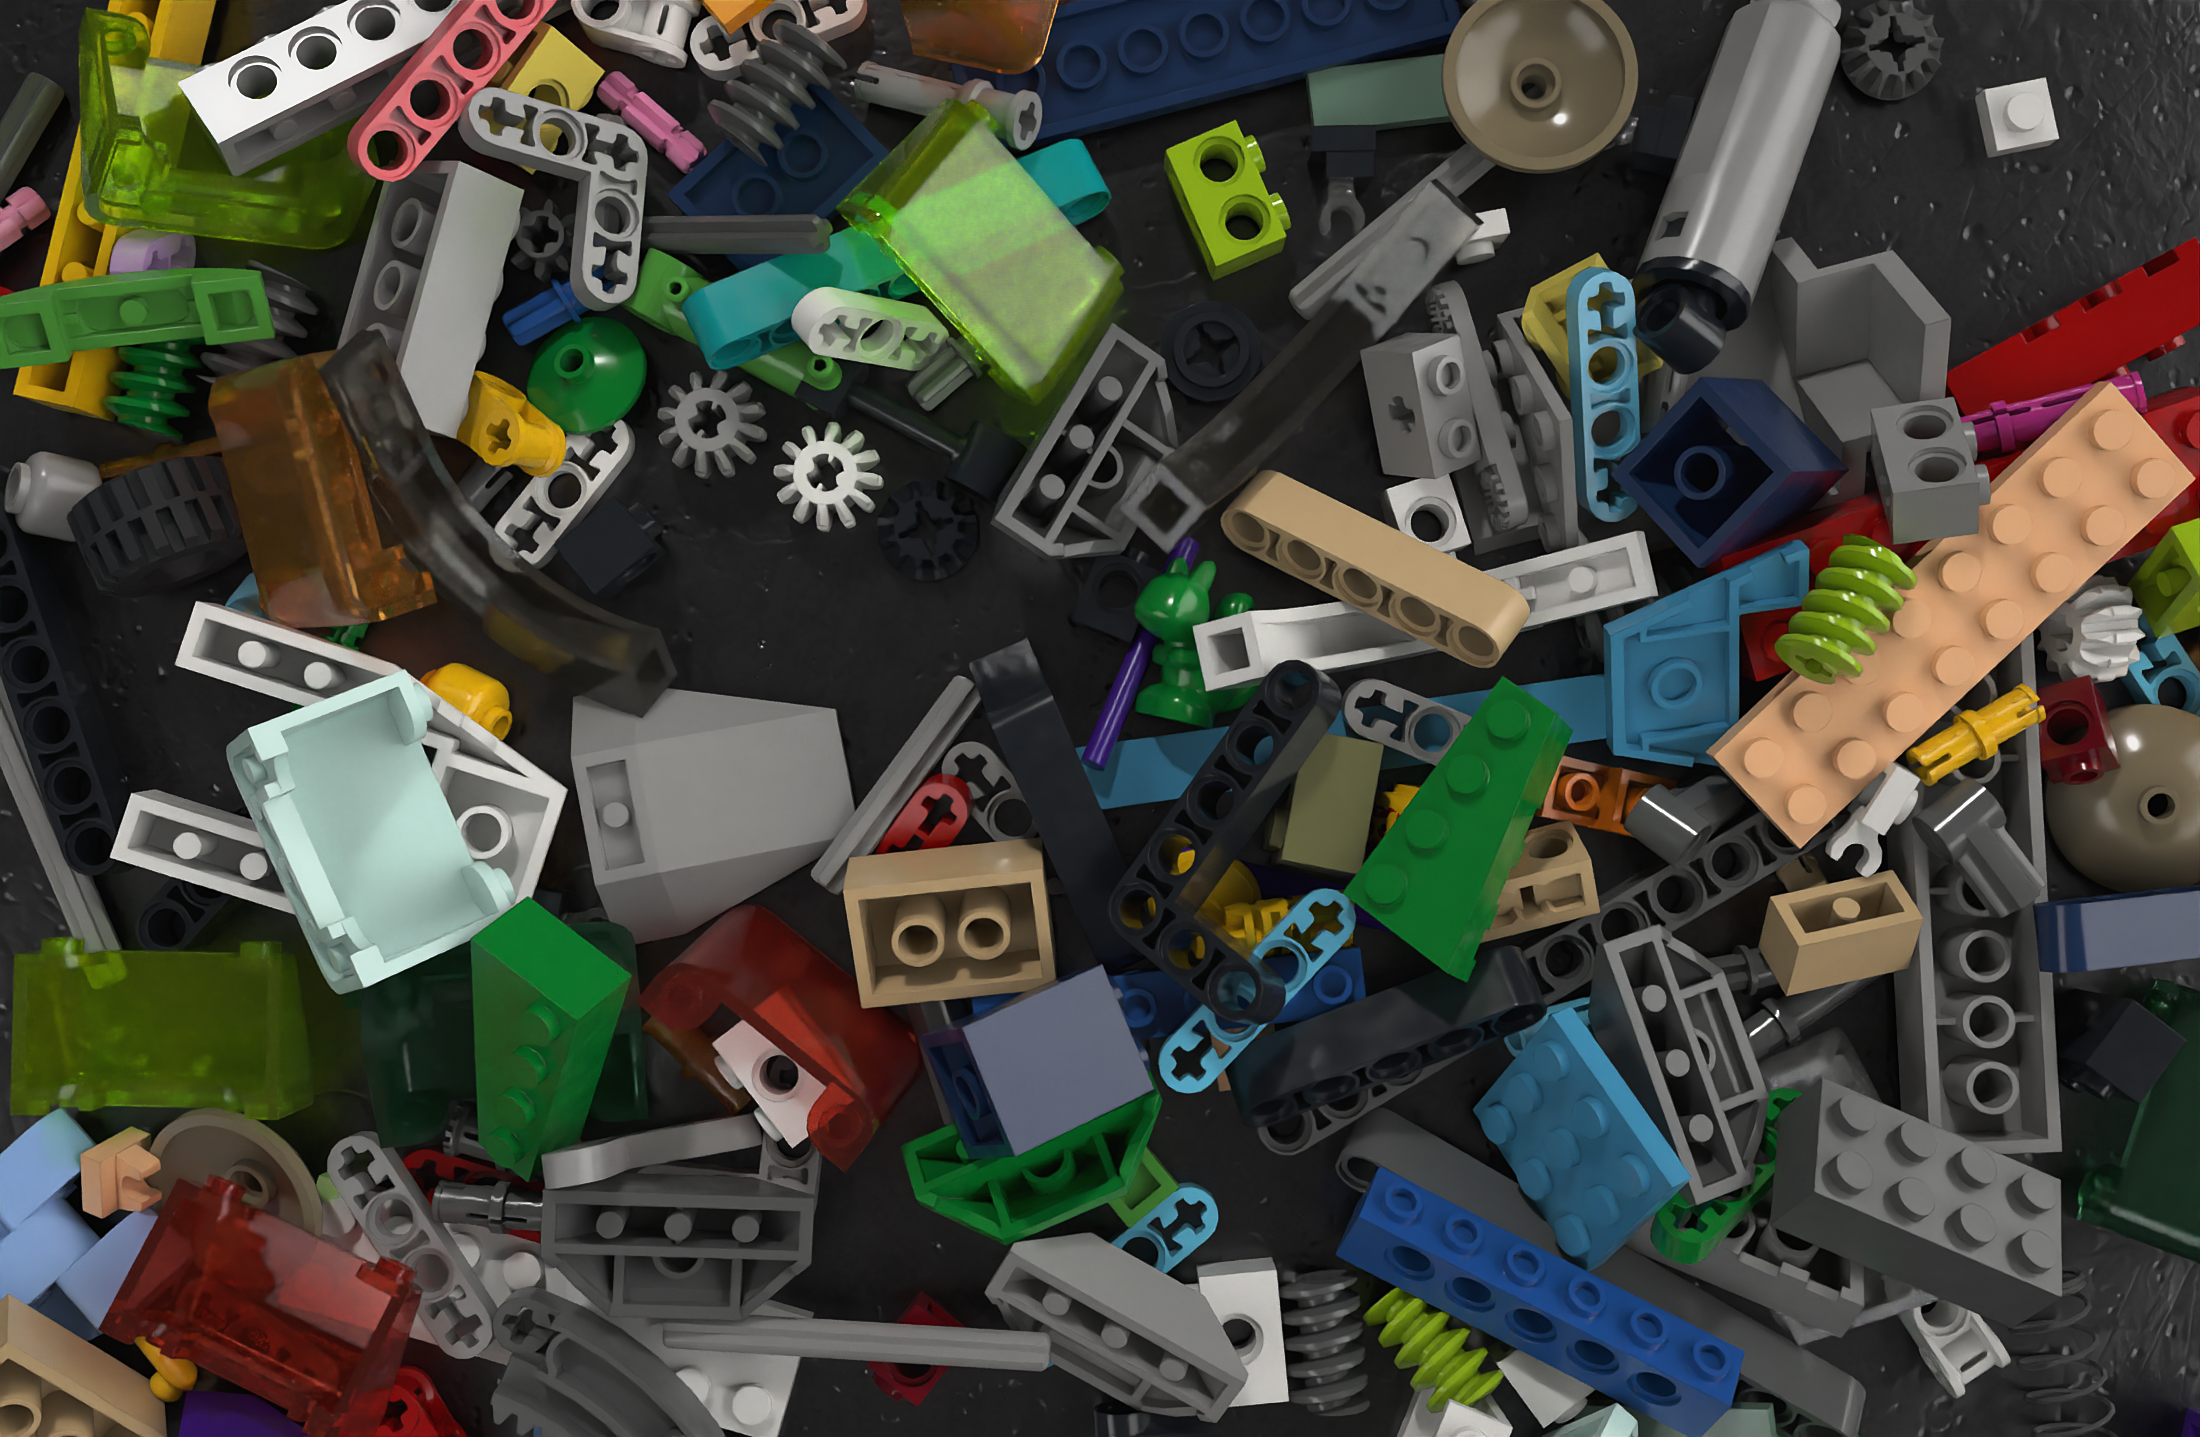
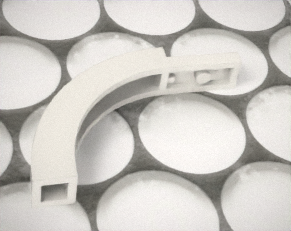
(1341, 637)

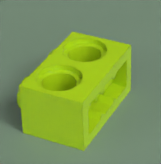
(1211, 204)

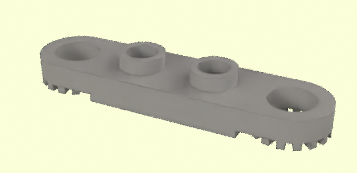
(1494, 428)

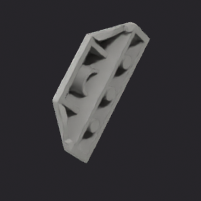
(1120, 1325)

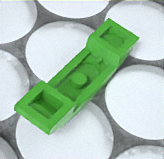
(132, 309)

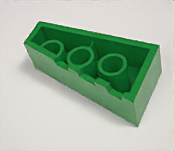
(1464, 830)
(539, 1033)

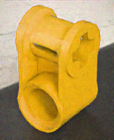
(510, 429)

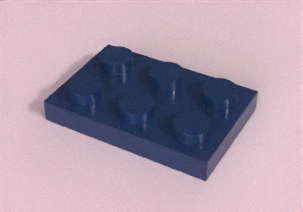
(807, 176)

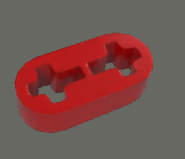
(913, 817)

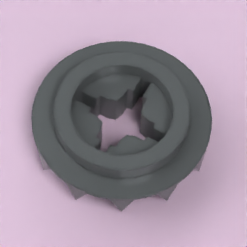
(1876, 71)

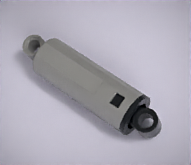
(1734, 178)

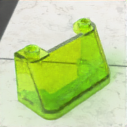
(159, 172)
(987, 248)
(159, 1030)

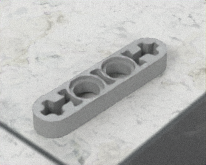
(421, 1239)

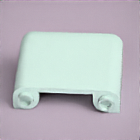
(364, 832)

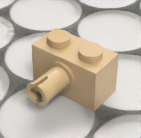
(1838, 929)

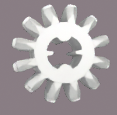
(807, 472)
(2093, 632)

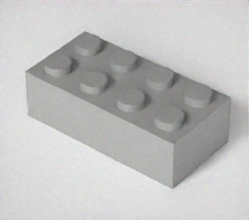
(434, 279)

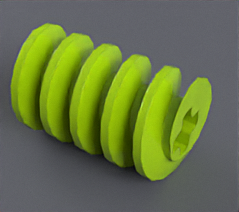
(1843, 608)
(1434, 1349)

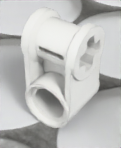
(642, 28)
(1954, 1344)

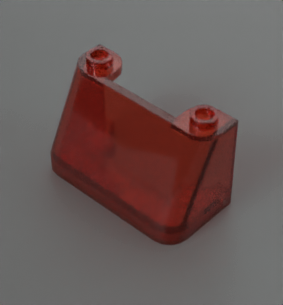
(803, 1009)
(269, 1308)

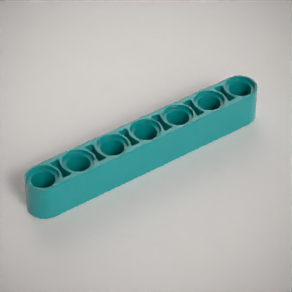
(754, 308)

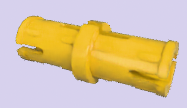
(1975, 734)

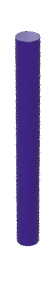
(1128, 680)

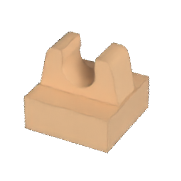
(117, 1174)

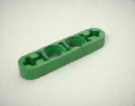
(1717, 1215)

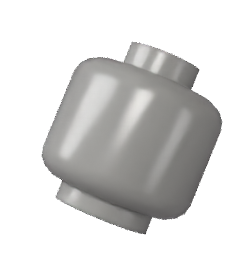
(46, 490)

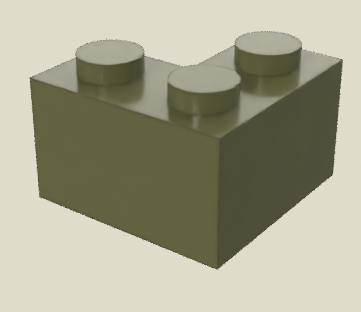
(1327, 811)

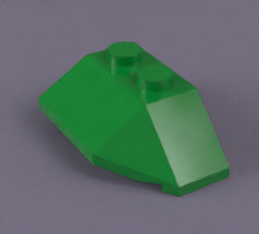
(1039, 1187)

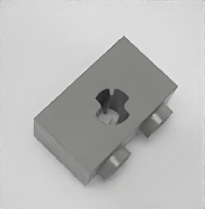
(1421, 404)

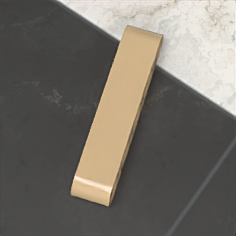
(1376, 568)

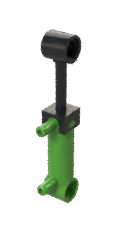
(830, 385)

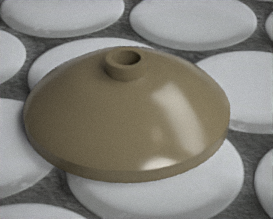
(1565, 47)
(2107, 824)
(241, 1152)

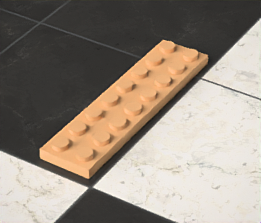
(1975, 599)

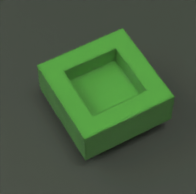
(1148, 1190)

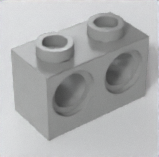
(1927, 470)

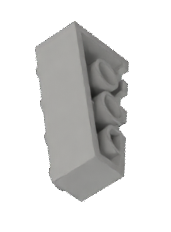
(1774, 1270)

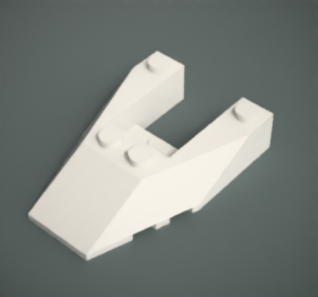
(495, 794)

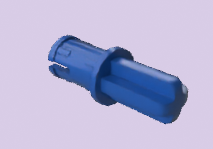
(548, 310)

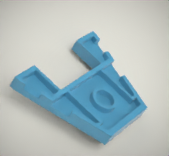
(1677, 659)

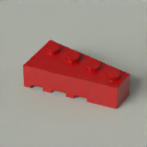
(2090, 337)

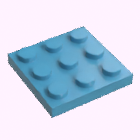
(1579, 1141)

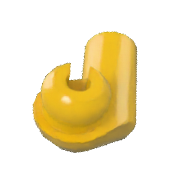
(173, 1375)

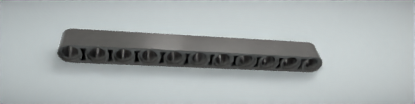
(1638, 900)

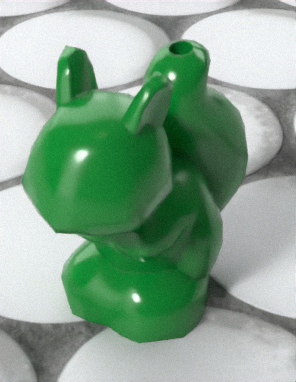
(1168, 611)

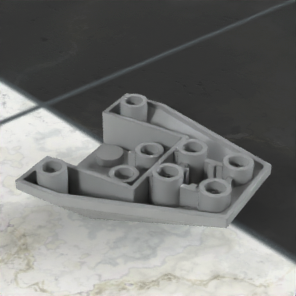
(703, 802)

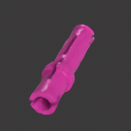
(2021, 421)

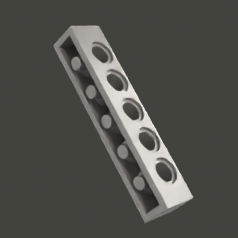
(310, 100)

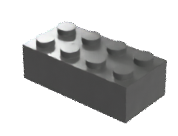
(1918, 1204)

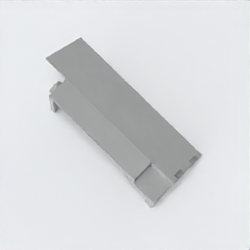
(1815, 336)

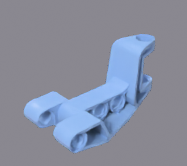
(45, 1245)

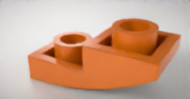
(1596, 794)

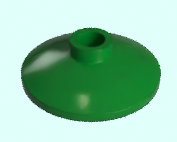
(602, 386)

